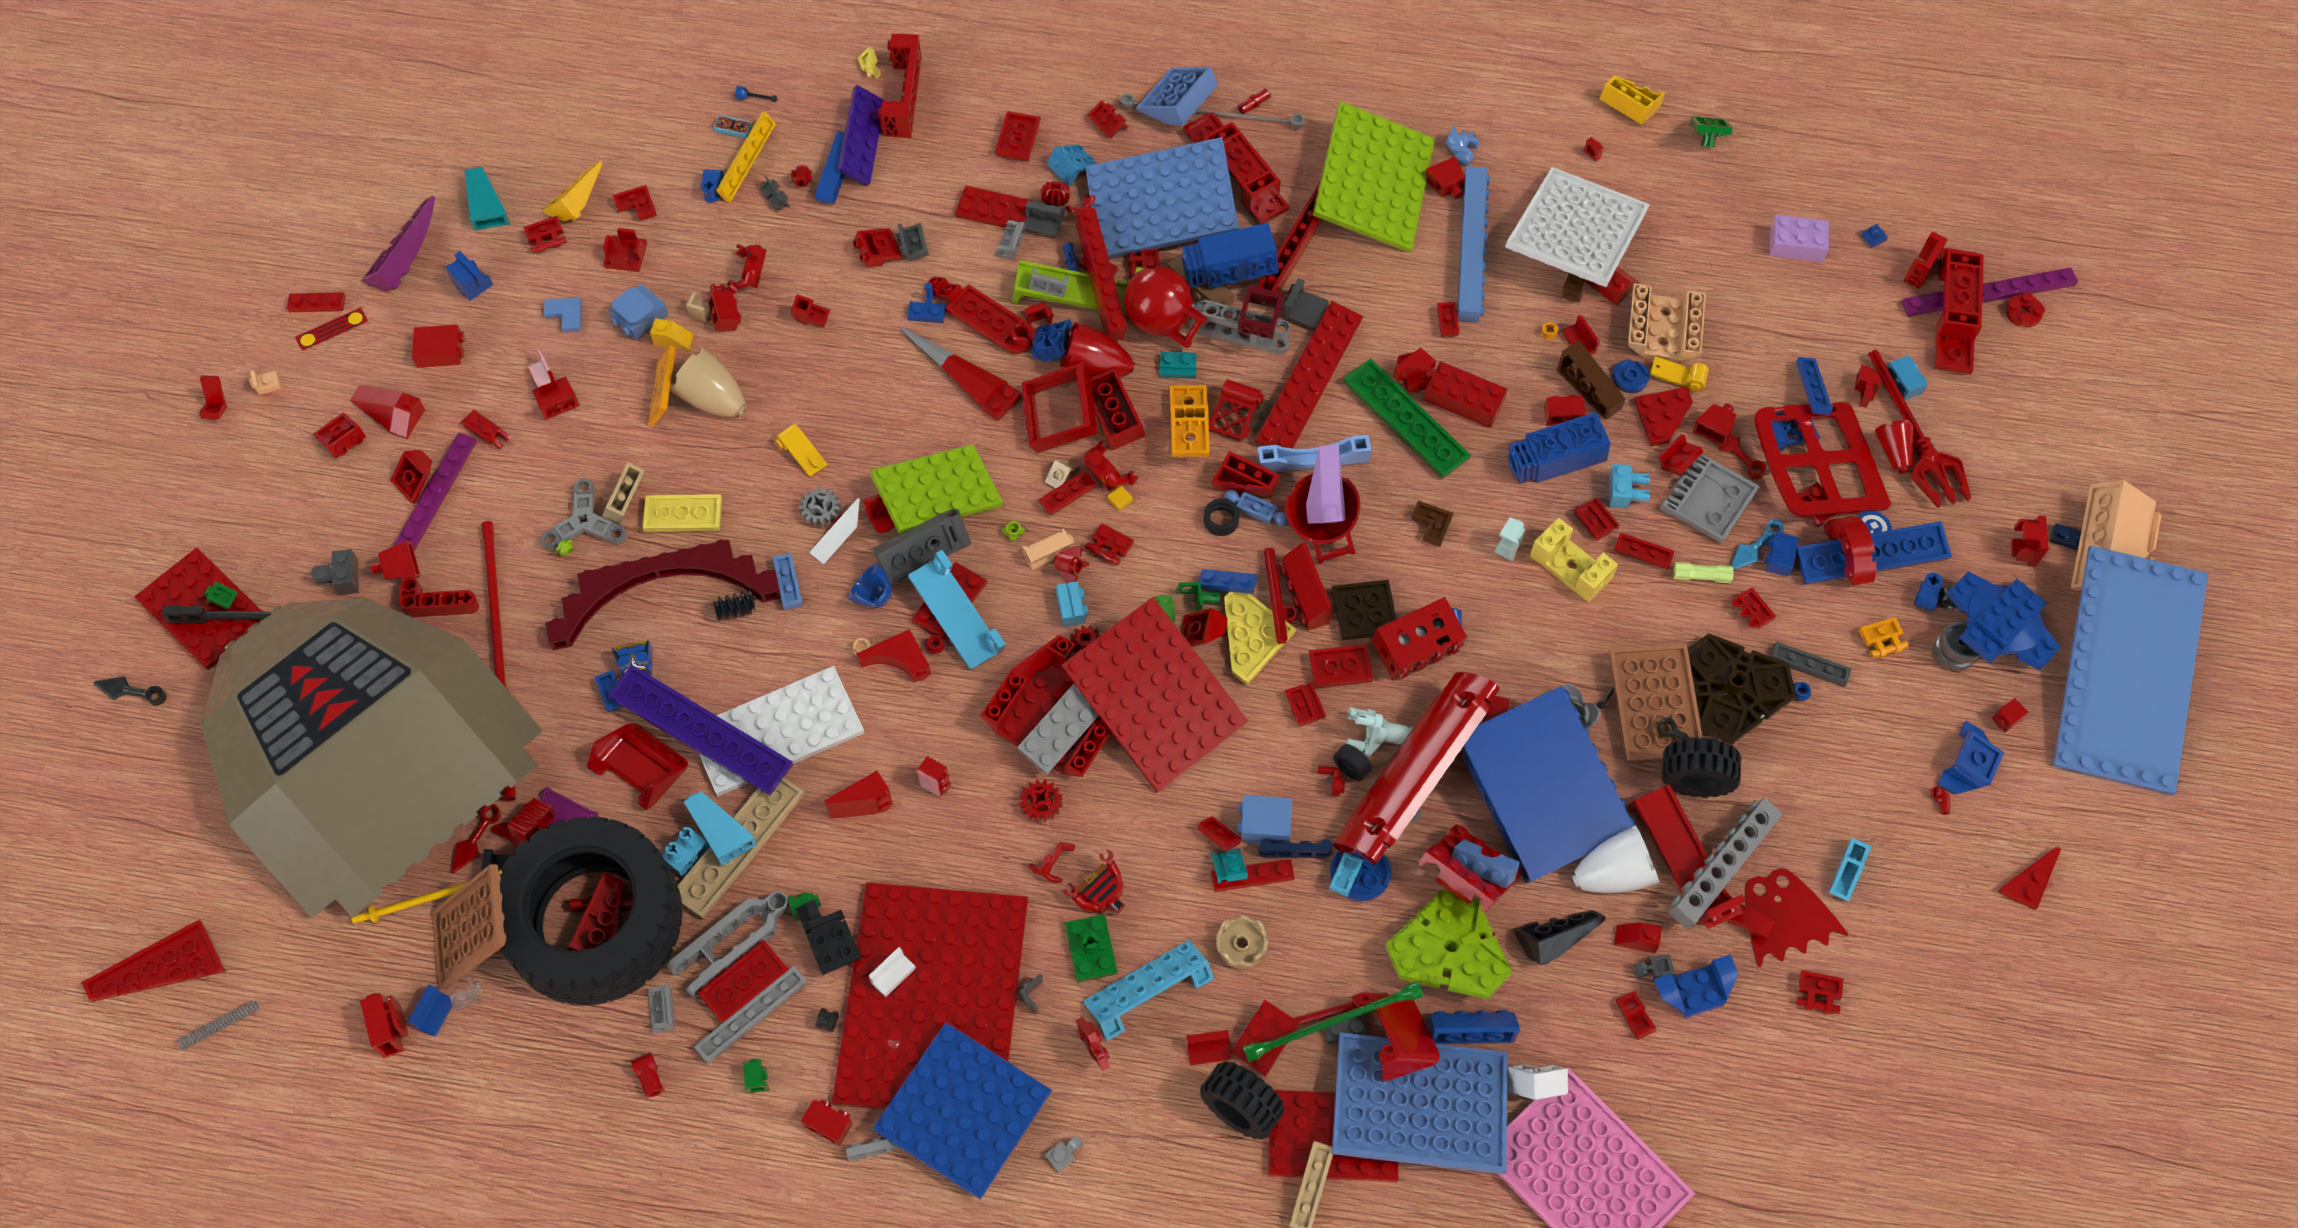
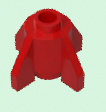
(1069, 563)

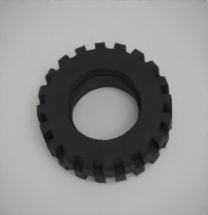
(1701, 767)
(1242, 1100)

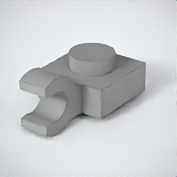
(1061, 1155)

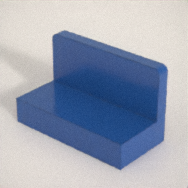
(430, 1011)

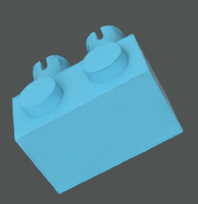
(1620, 486)
(685, 852)

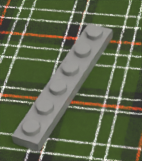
(750, 1015)

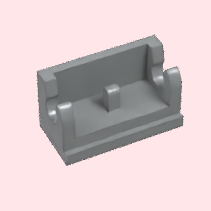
(1011, 240)
(1048, 284)
(661, 1009)

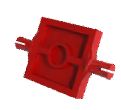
(1092, 1041)

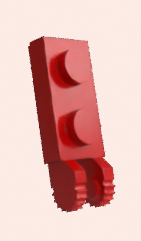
(484, 429)

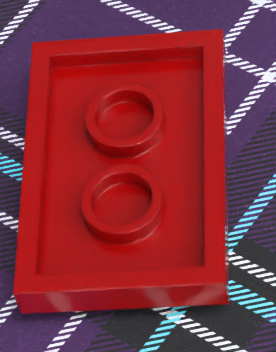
(1017, 136)
(1340, 666)
(1266, 1025)

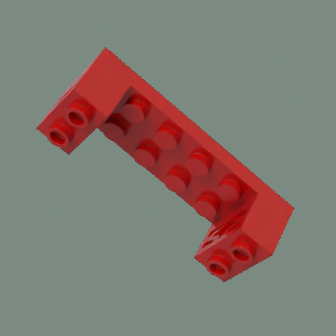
(898, 117)

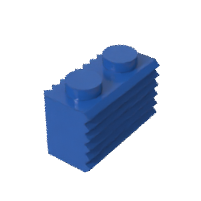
(1781, 554)

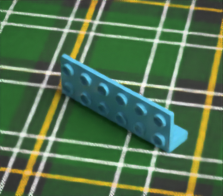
(956, 612)
(1146, 983)

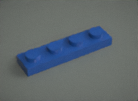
(1814, 385)

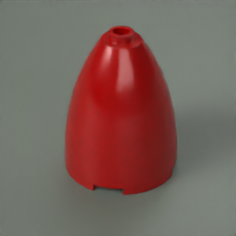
(1096, 352)

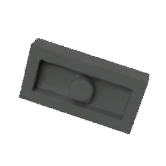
(1352, 1026)

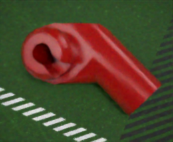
(1942, 798)

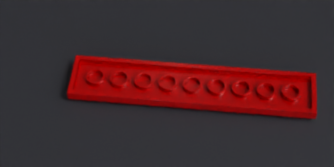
(1309, 377)

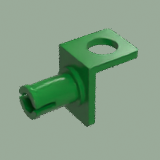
(1200, 596)

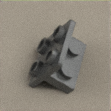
(1043, 218)

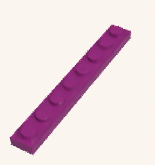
(437, 490)

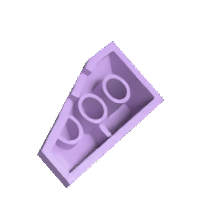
(1326, 495)

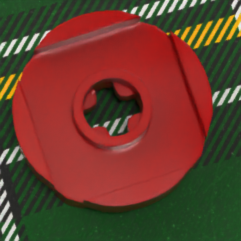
(2028, 302)

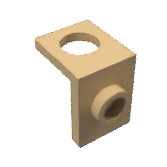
(1059, 472)

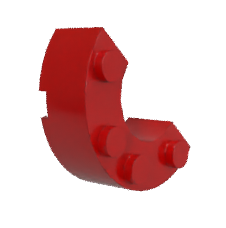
(1857, 546)

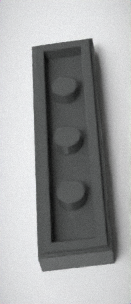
(1812, 664)

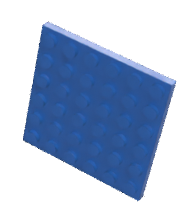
(962, 1110)

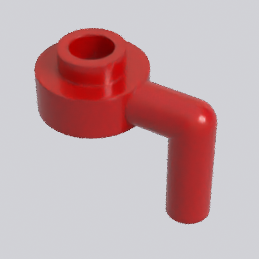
(1338, 785)

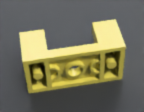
(1555, 550)

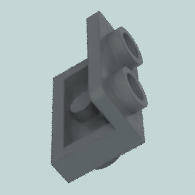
(912, 241)

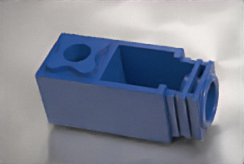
(1231, 257)
(1559, 449)

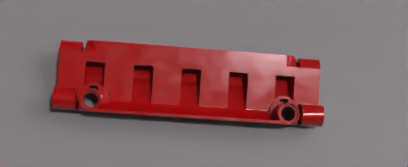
(1416, 766)

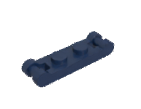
(1286, 849)

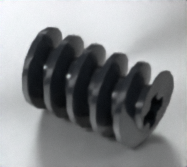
(734, 606)

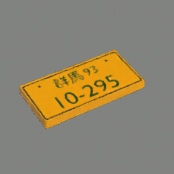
(661, 385)

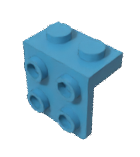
(1068, 161)

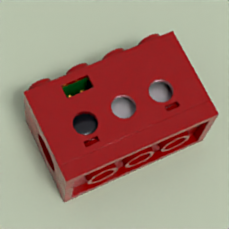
(1419, 639)

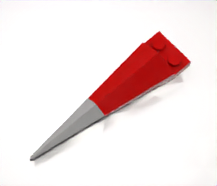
(986, 389)

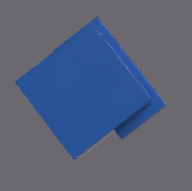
(467, 276)

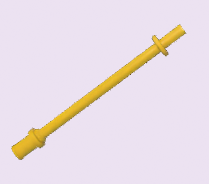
(374, 913)

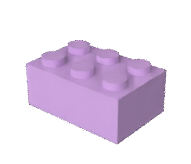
(1799, 238)

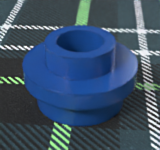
(1805, 688)

